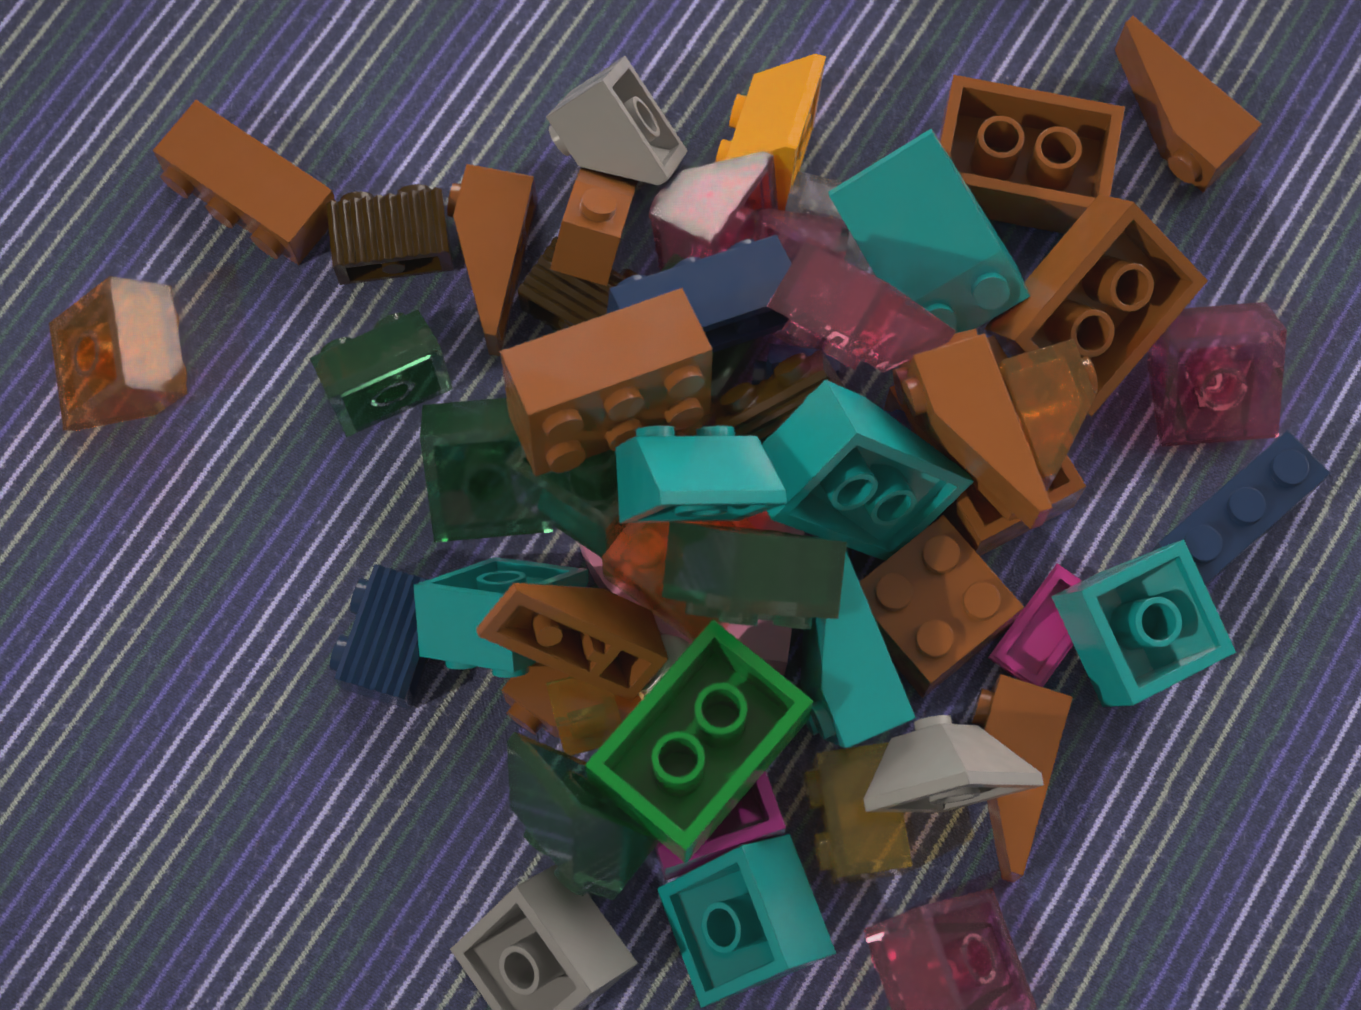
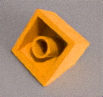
(777, 118)

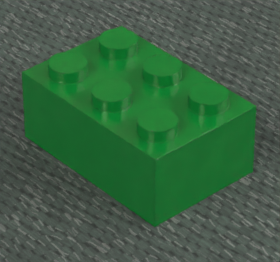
(699, 740)

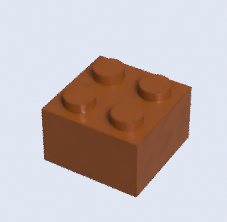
(937, 605)

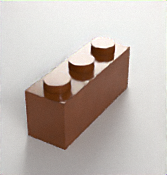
(244, 183)

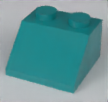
(694, 476)
(458, 601)
(1143, 625)
(745, 919)

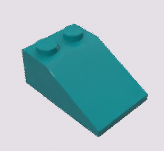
(930, 235)
(858, 473)
(851, 673)

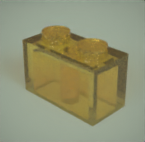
(854, 841)

